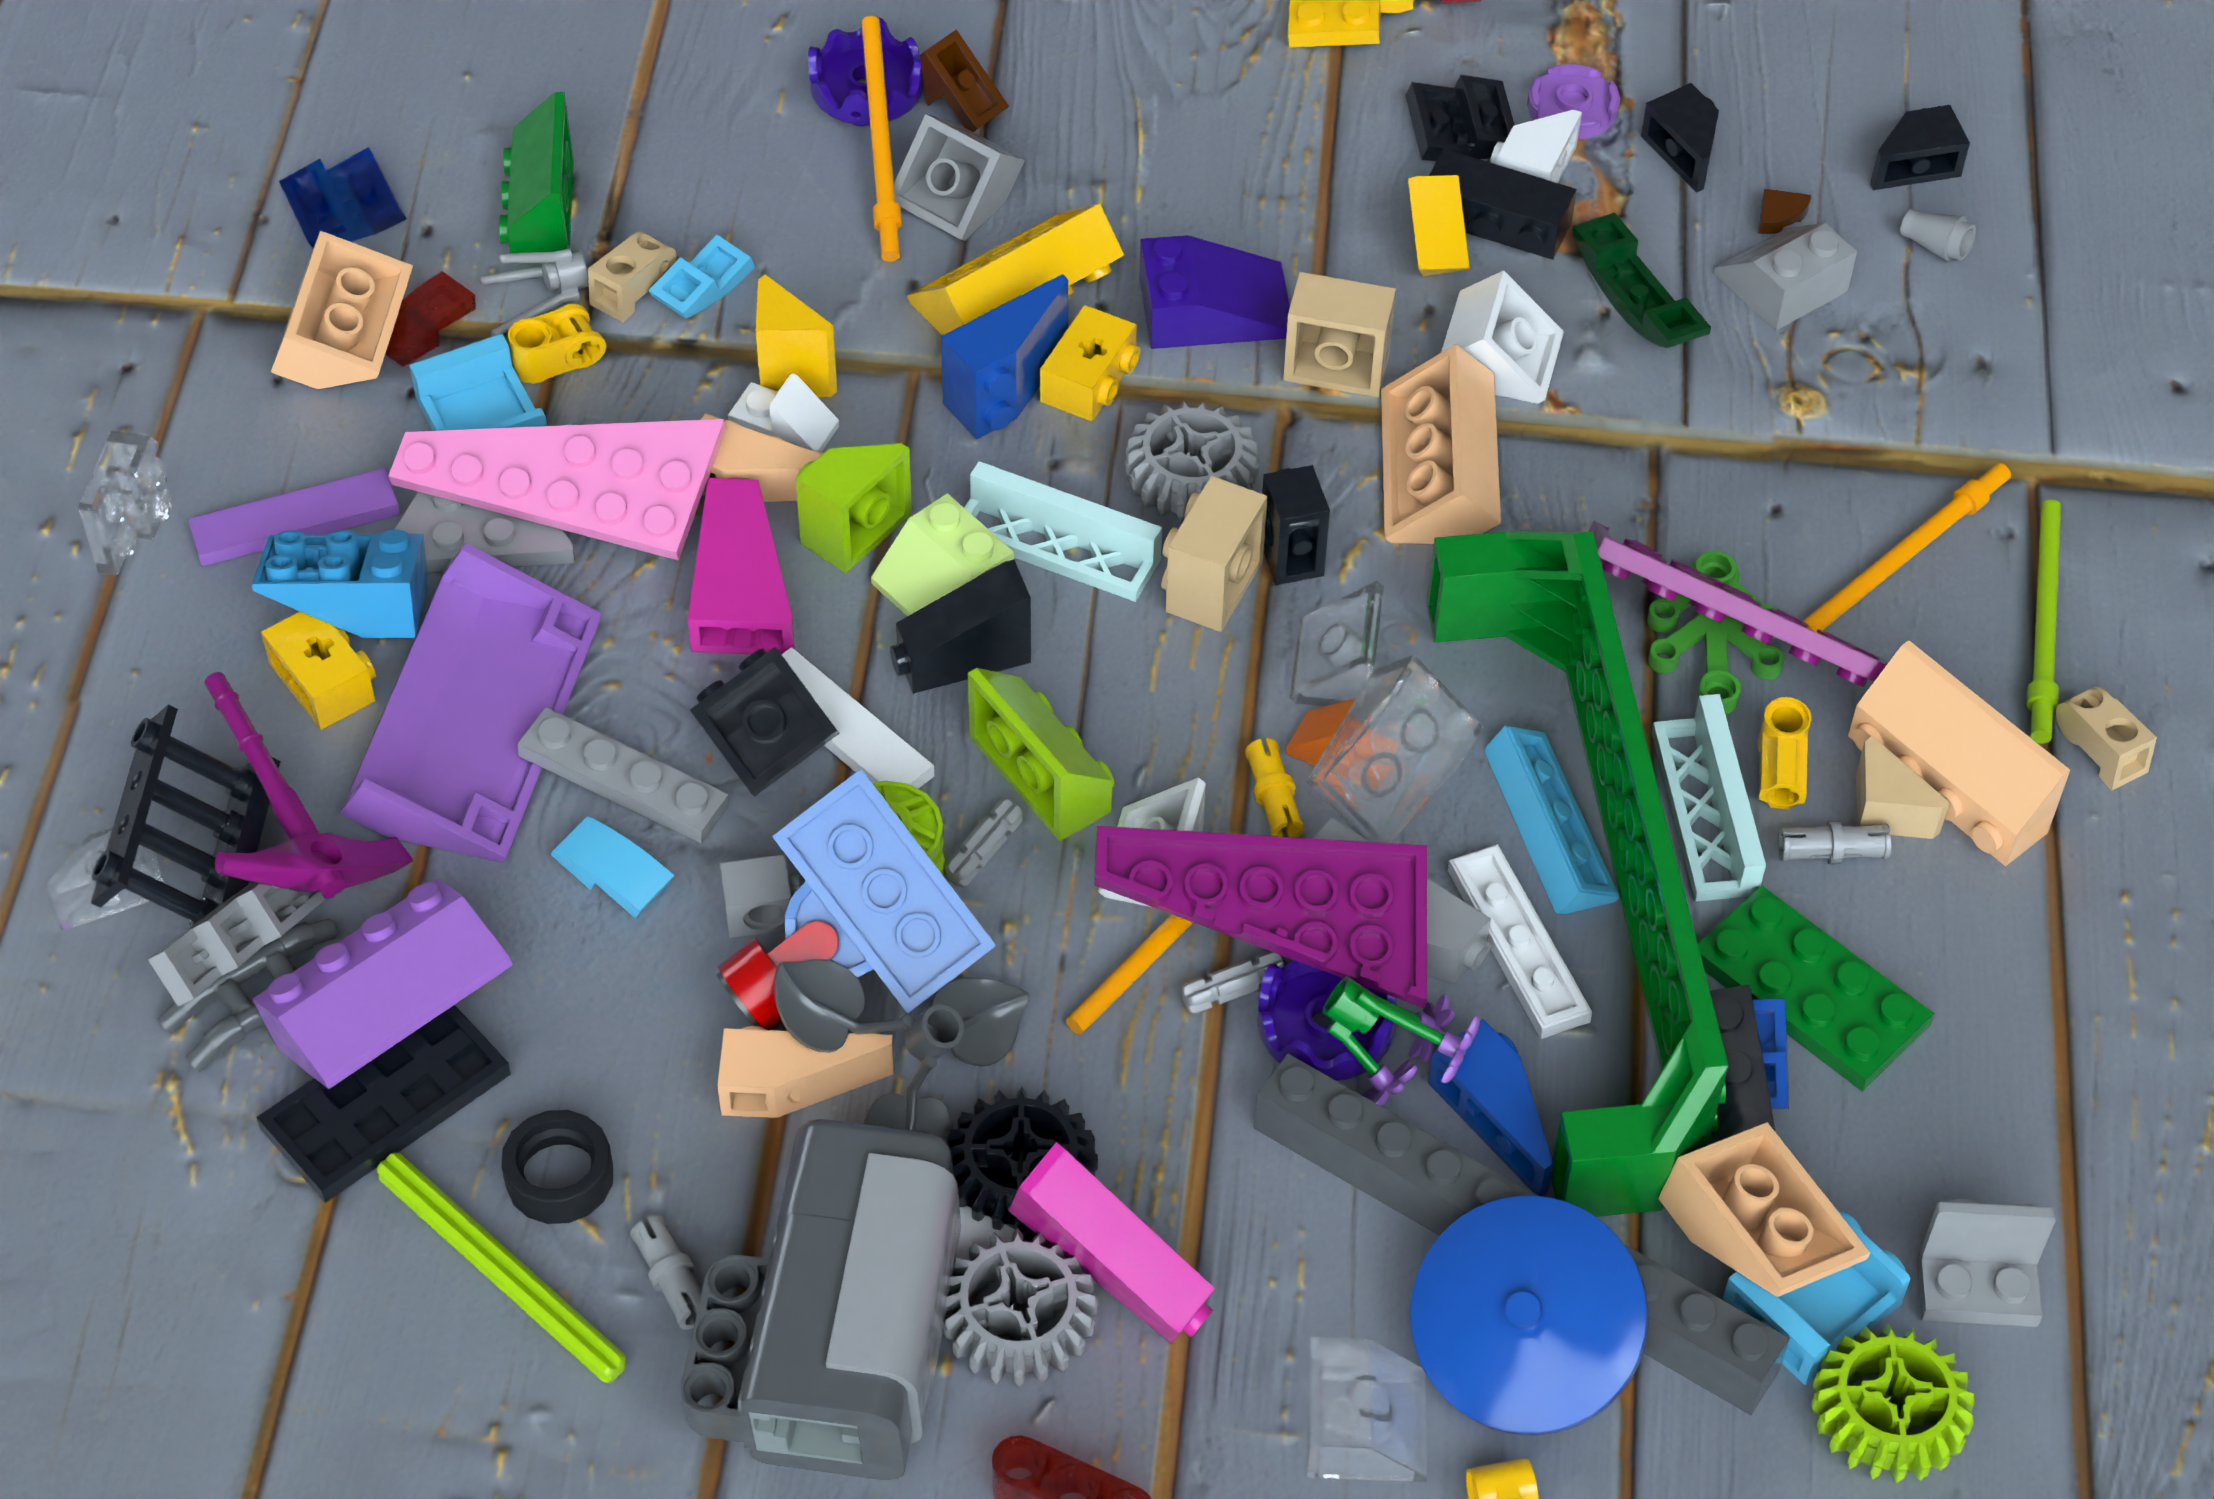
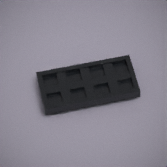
(384, 1105)

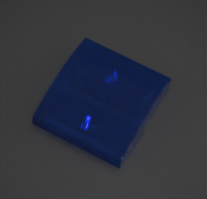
(344, 200)

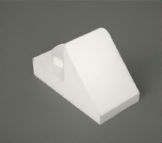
(790, 413)

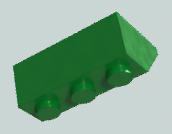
(539, 181)

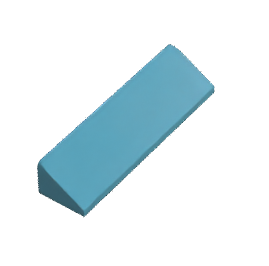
(1549, 821)

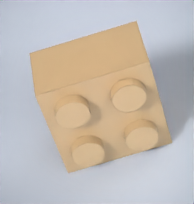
(1339, 334)
(1214, 553)

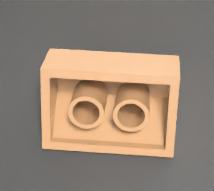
(341, 315)

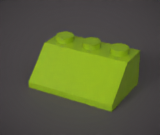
(1037, 752)

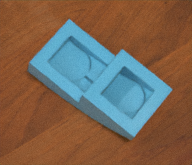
(705, 280)
(613, 863)

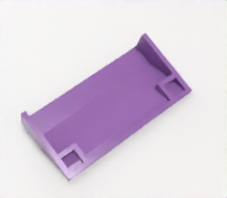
(468, 692)

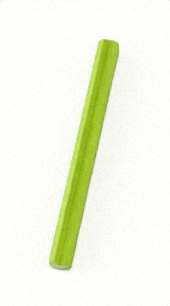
(502, 1268)

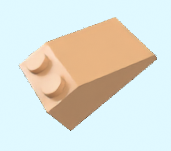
(1760, 1212)

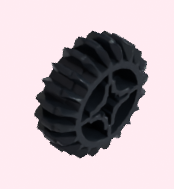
(989, 1145)

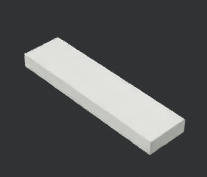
(863, 738)
(1521, 942)

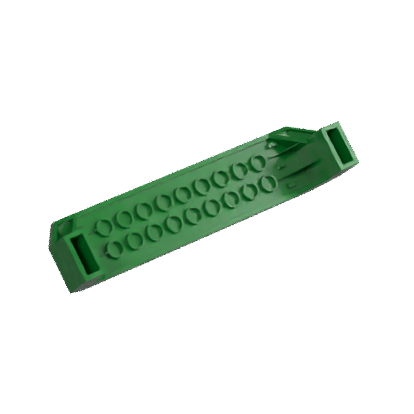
(1555, 602)

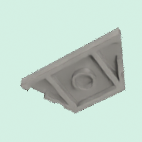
(504, 537)

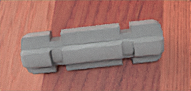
(983, 842)
(1228, 982)

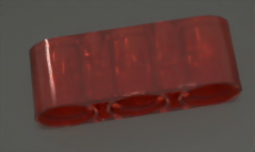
(1052, 1474)

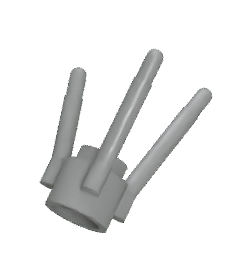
(560, 270)

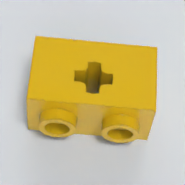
(1089, 363)
(320, 667)

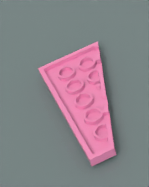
(595, 480)

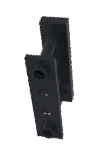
(235, 828)

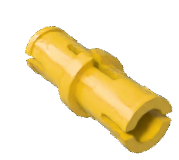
(1274, 789)

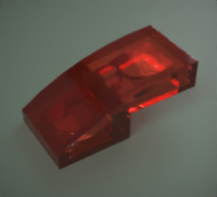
(424, 314)

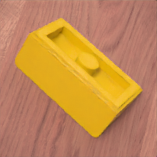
(1438, 224)

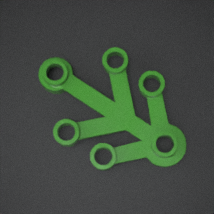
(1717, 678)

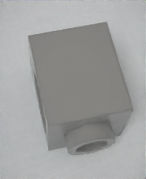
(757, 894)

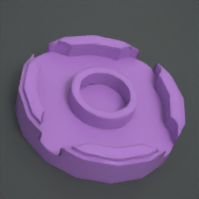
(1577, 89)

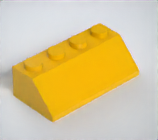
(1068, 243)

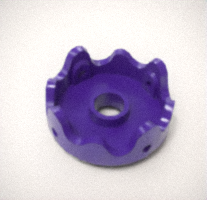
(841, 64)
(1286, 1025)

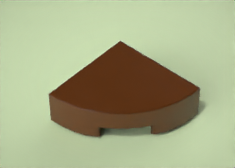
(1781, 210)

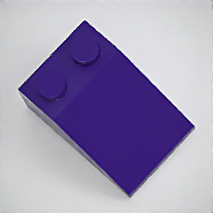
(1209, 293)

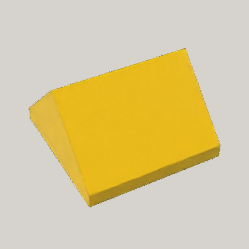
(793, 341)

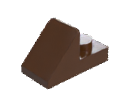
(956, 74)

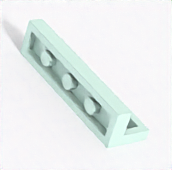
(1067, 524)
(1726, 792)

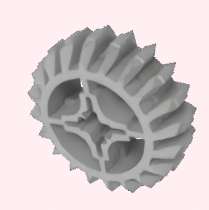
(1180, 452)
(1057, 1288)

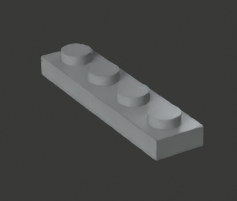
(623, 775)

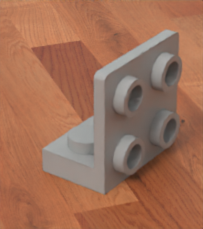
(1983, 1263)

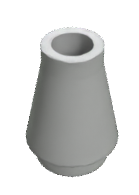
(1940, 233)

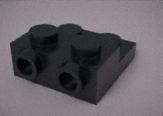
(763, 719)

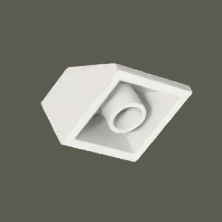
(1507, 335)

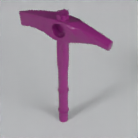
(310, 858)

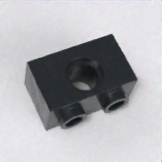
(1295, 525)

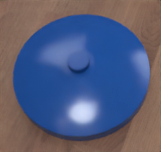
(1529, 1315)

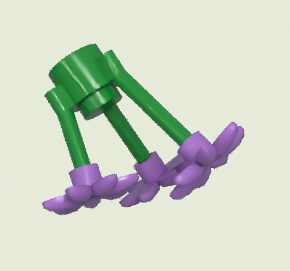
(1358, 1009)

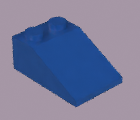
(997, 358)

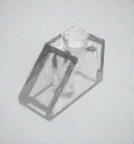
(73, 886)

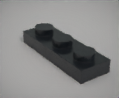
(1746, 1082)

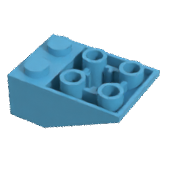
(349, 579)

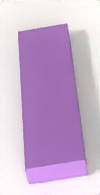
(309, 510)

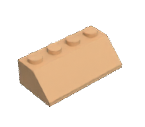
(1440, 450)
(1987, 768)

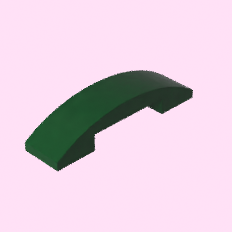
(1632, 288)

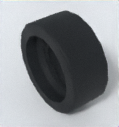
(551, 1129)

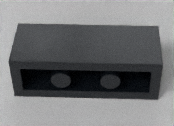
(1510, 204)

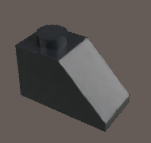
(1682, 132)
(1921, 149)

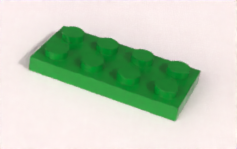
(1832, 997)

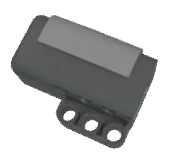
(843, 1315)

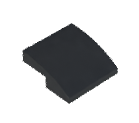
(1460, 118)

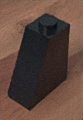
(967, 629)

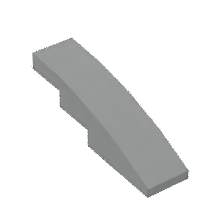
(229, 937)

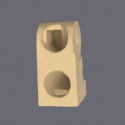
(628, 274)
(2108, 735)

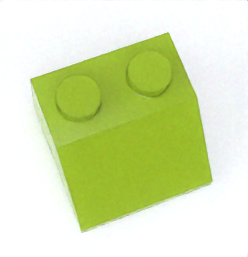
(853, 500)

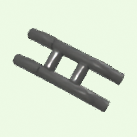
(245, 1013)

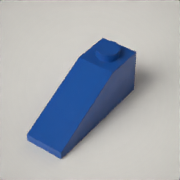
(1497, 1104)

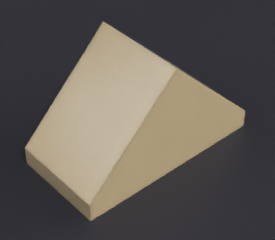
(1896, 795)

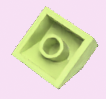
(936, 555)

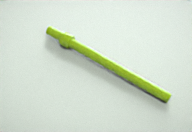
(2043, 691)

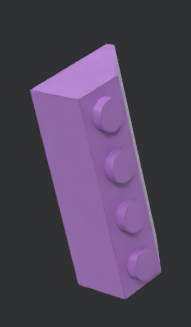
(381, 983)

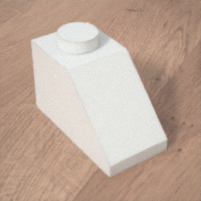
(1540, 145)

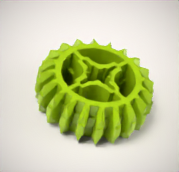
(1870, 1424)

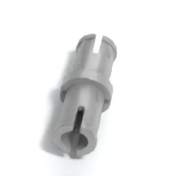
(1834, 842)
(669, 1269)

